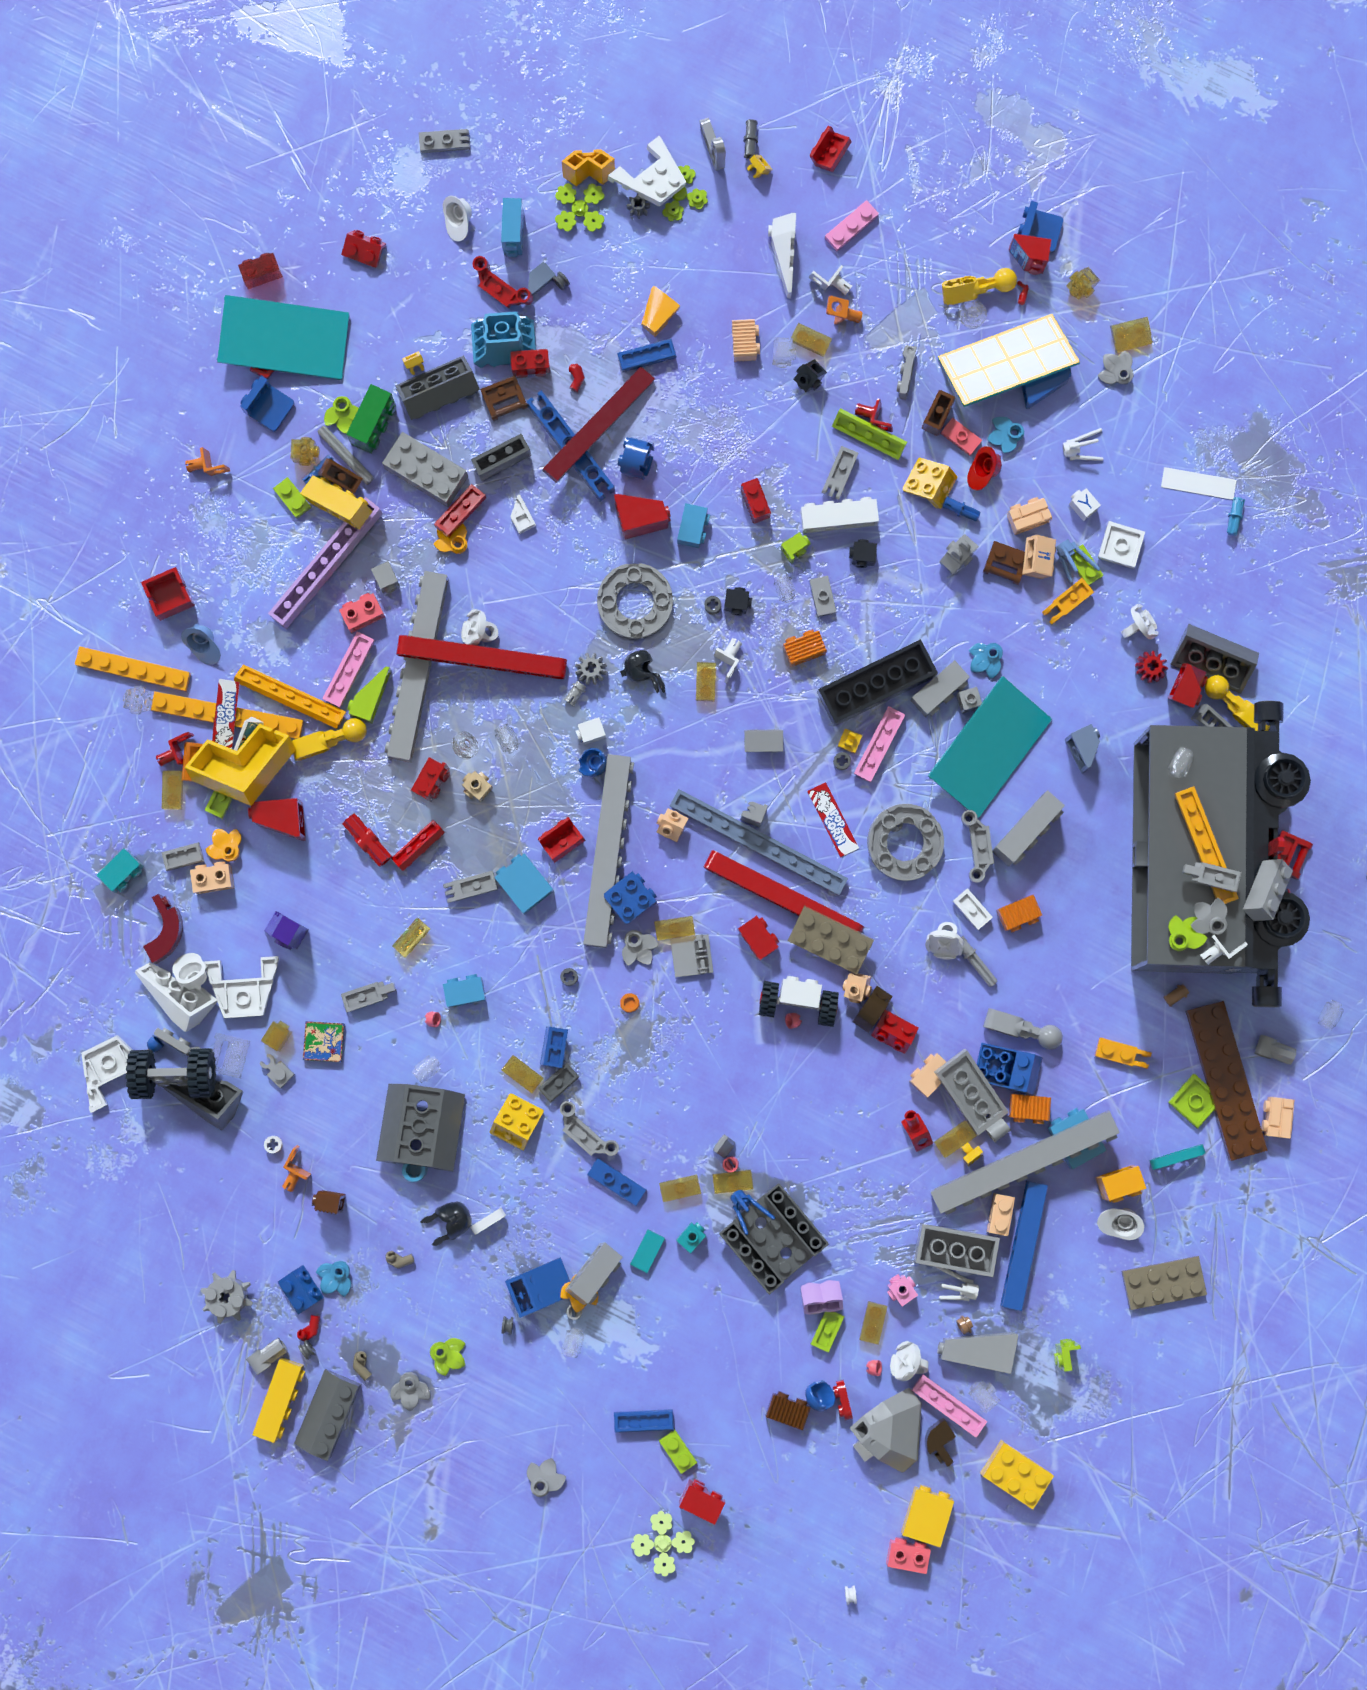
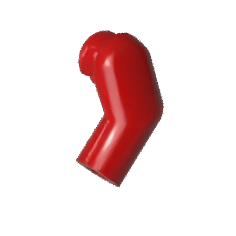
(577, 372)
(311, 1330)

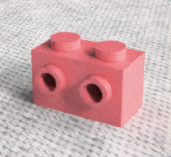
(362, 612)
(908, 1555)

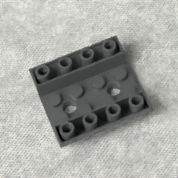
(435, 1128)
(762, 1246)

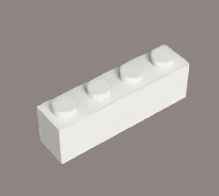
(839, 515)

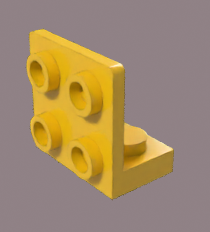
(930, 481)
(516, 1121)

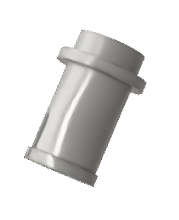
(575, 692)

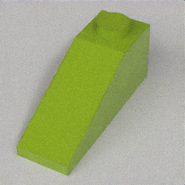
(368, 698)

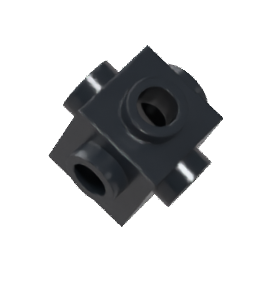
(810, 376)

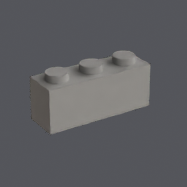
(940, 689)
(1267, 890)
(594, 1274)

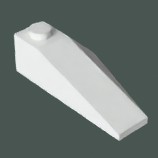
(782, 242)
(182, 1005)

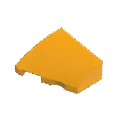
(658, 311)

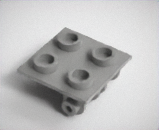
(691, 955)

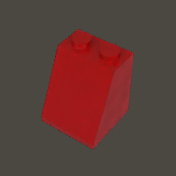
(641, 515)
(281, 816)

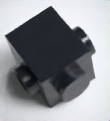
(863, 553)
(737, 601)

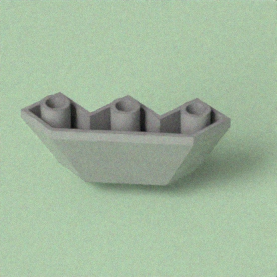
(892, 1430)

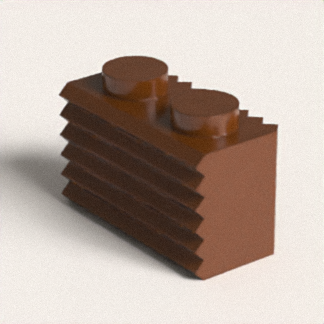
(938, 412)
(339, 475)
(328, 1201)
(788, 1411)

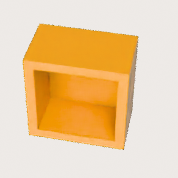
(1121, 1183)

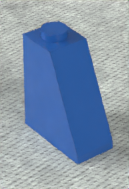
(1042, 388)

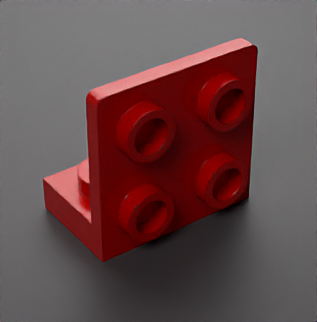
(430, 779)

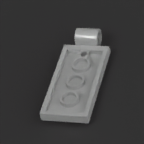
(974, 1095)

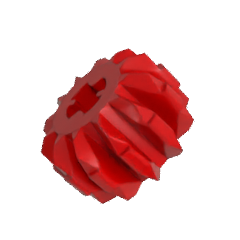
(1146, 672)

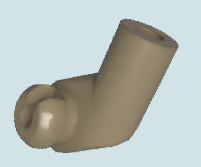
(398, 1261)
(359, 1365)

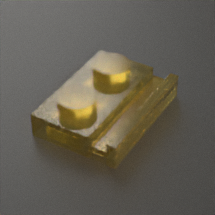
(1131, 334)

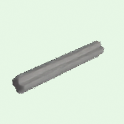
(346, 456)

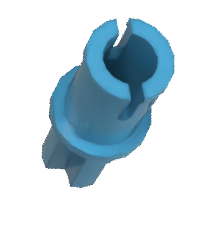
(1235, 516)

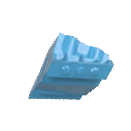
(499, 335)

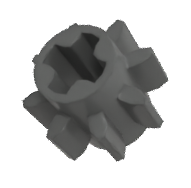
(638, 211)

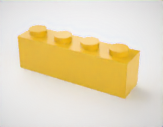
(336, 501)
(278, 1400)

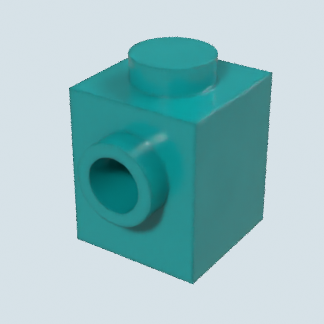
(691, 1236)

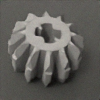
(597, 671)

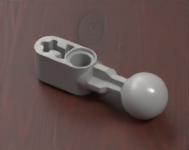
(1048, 1036)

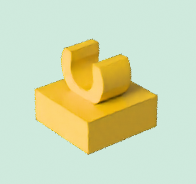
(760, 164)
(413, 360)
(849, 741)
(971, 1155)

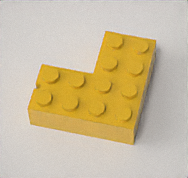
(242, 772)

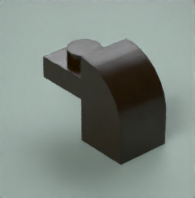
(872, 1009)
(936, 1437)

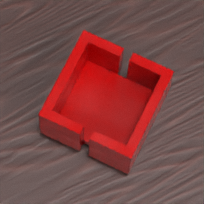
(169, 593)

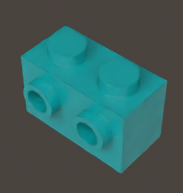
(120, 871)

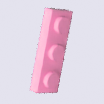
(851, 225)

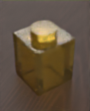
(277, 1035)

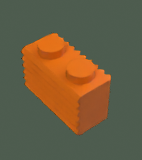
(804, 648)
(1019, 912)
(1029, 1107)

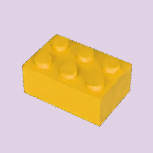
(1016, 1474)

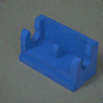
(554, 1047)

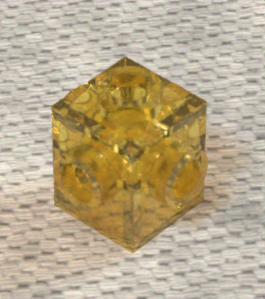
(1082, 283)
(304, 451)

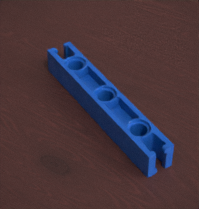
(561, 435)
(1023, 1245)

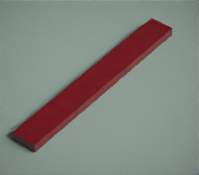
(598, 424)

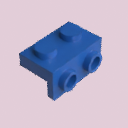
(300, 1289)

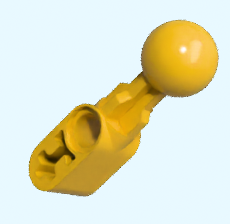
(969, 287)
(1243, 711)
(320, 742)

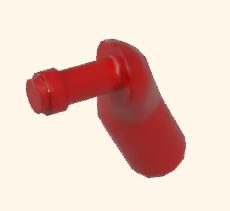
(1023, 295)

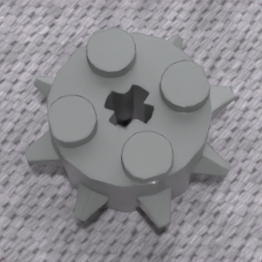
(237, 1299)

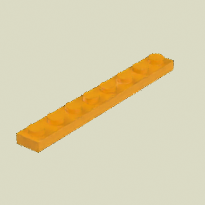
(205, 711)

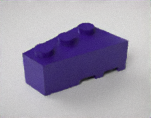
(286, 931)

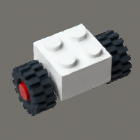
(799, 994)

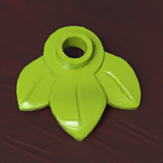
(340, 417)
(1183, 930)
(450, 1357)

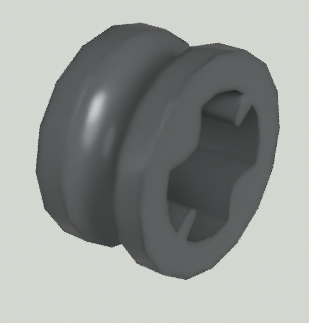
(560, 280)
(717, 608)
(846, 765)
(567, 971)
(507, 1325)
(307, 1349)

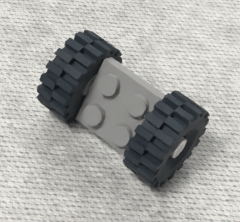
(144, 1076)

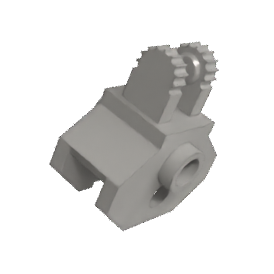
(959, 554)

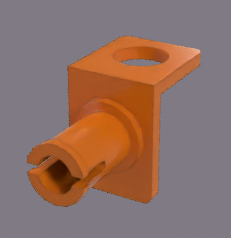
(842, 311)
(204, 463)
(294, 1171)

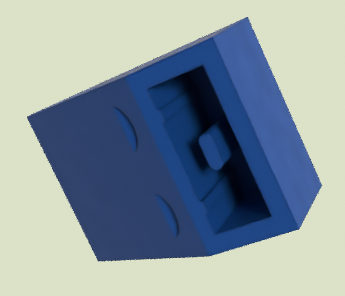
(1009, 1068)
(537, 1287)

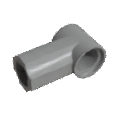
(1270, 1048)
(263, 1358)

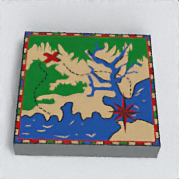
(323, 1041)

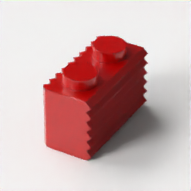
(755, 500)

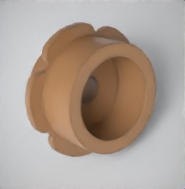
(964, 1324)

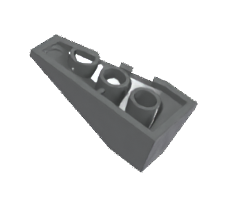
(216, 1109)

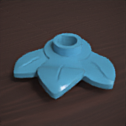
(1003, 436)
(983, 659)
(333, 1280)

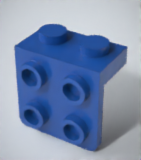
(1041, 224)
(266, 404)
(630, 897)

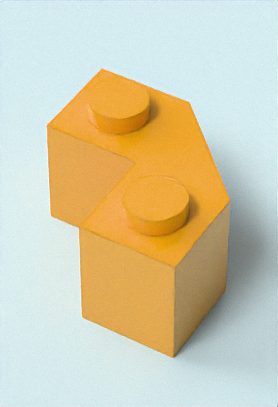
(580, 165)

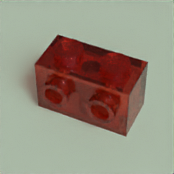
(260, 270)

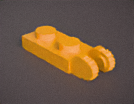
(1069, 599)
(1120, 1053)

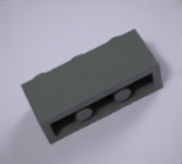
(501, 457)

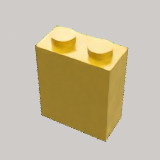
(927, 1515)

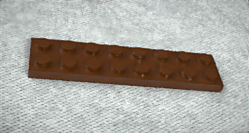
(1226, 1080)

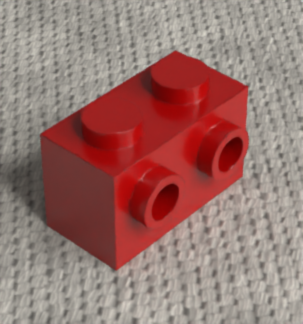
(758, 937)

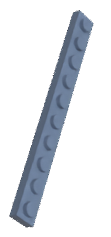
(758, 842)

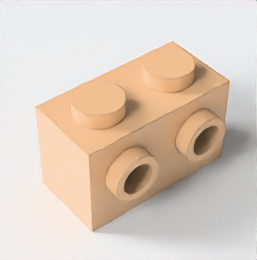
(212, 878)

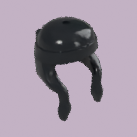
(637, 669)
(456, 1217)

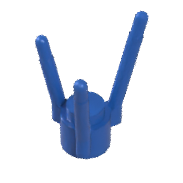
(741, 1202)

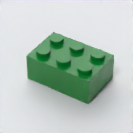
(371, 419)

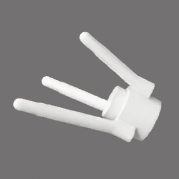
(1072, 447)
(968, 1290)

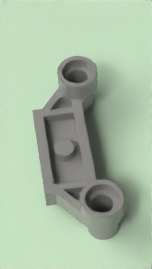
(980, 845)
(583, 1134)

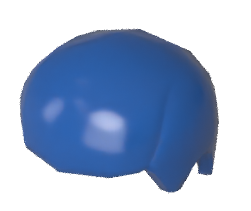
(592, 762)
(820, 1396)

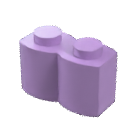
(821, 1297)

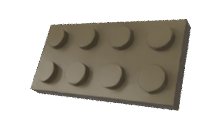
(830, 940)
(1164, 1282)

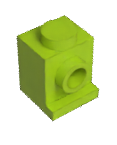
(795, 546)

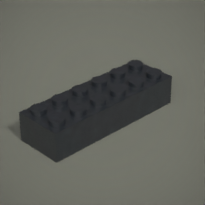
(877, 682)

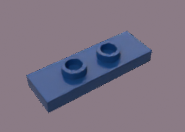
(646, 355)
(616, 1182)
(643, 1420)

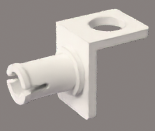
(835, 280)
(728, 656)
(1218, 949)

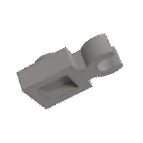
(279, 1073)

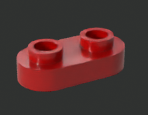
(844, 1408)

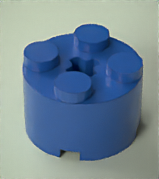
(636, 458)

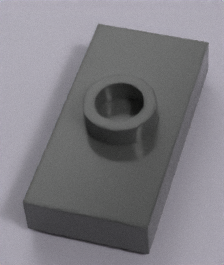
(558, 1082)

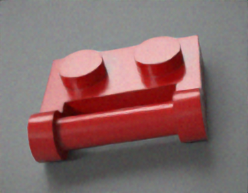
(1291, 843)

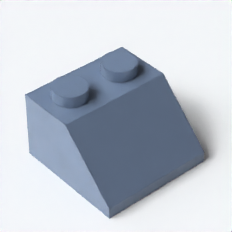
(1083, 746)

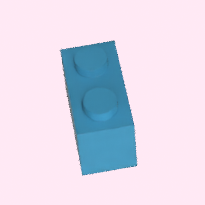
(692, 526)
(464, 991)

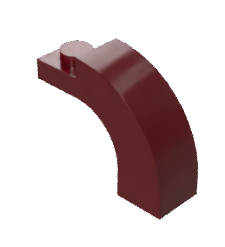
(171, 932)

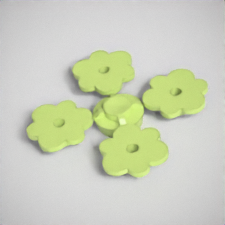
(662, 1543)

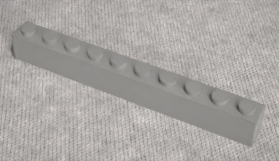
(416, 671)
(607, 849)
(1025, 1161)

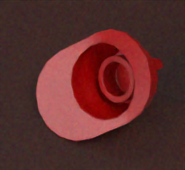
(984, 467)

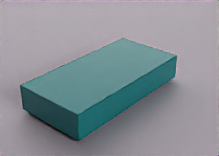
(647, 1251)

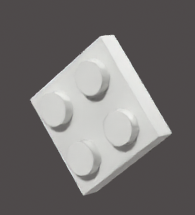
(1121, 545)

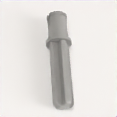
(977, 963)

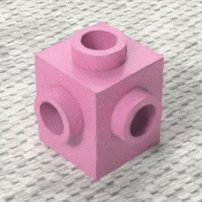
(908, 1292)

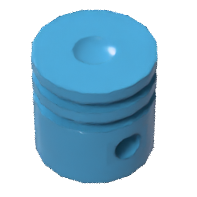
(413, 1172)

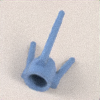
(1065, 551)

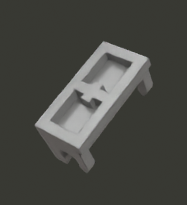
(763, 740)
(755, 814)

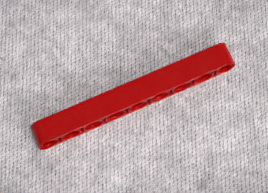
(481, 657)
(770, 889)

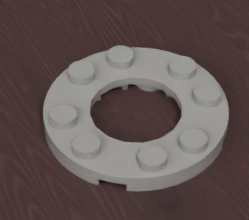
(638, 574)
(932, 842)

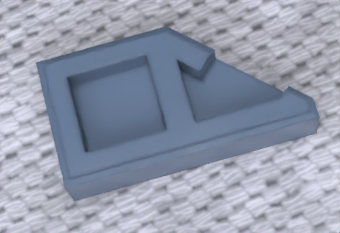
(540, 278)

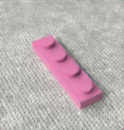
(348, 669)
(879, 744)
(949, 1405)

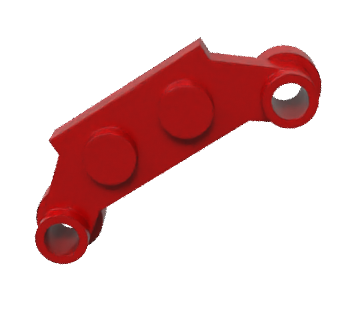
(498, 288)

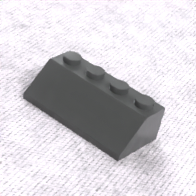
(437, 387)
(1216, 656)
(327, 1414)

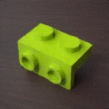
(1062, 1355)

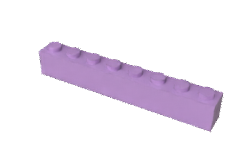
(321, 569)

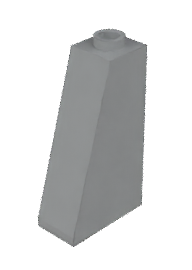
(982, 1351)

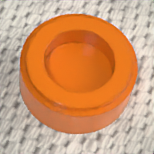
(629, 1003)

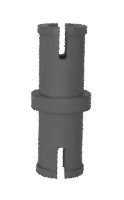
(750, 138)

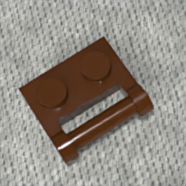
(501, 392)
(1008, 557)

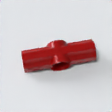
(367, 840)

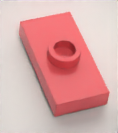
(961, 436)

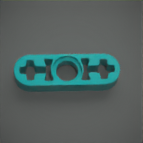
(1177, 1156)

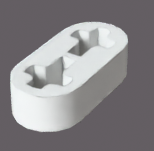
(488, 1221)

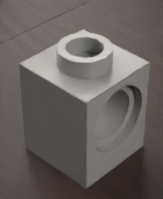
(385, 577)
(969, 700)

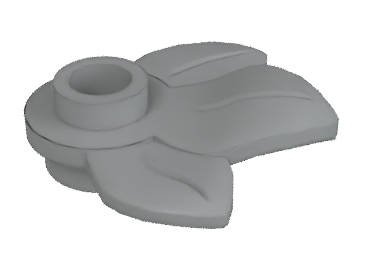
(1114, 366)
(1209, 914)
(639, 951)
(410, 1393)
(545, 1474)

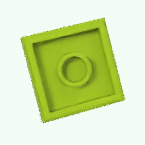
(1193, 1101)

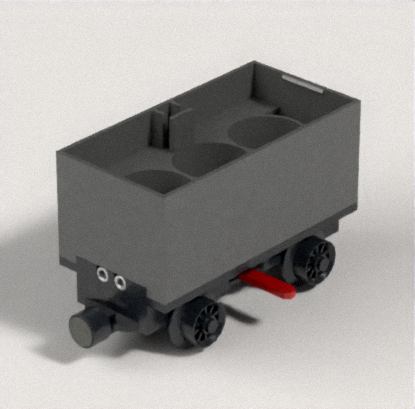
(1242, 791)

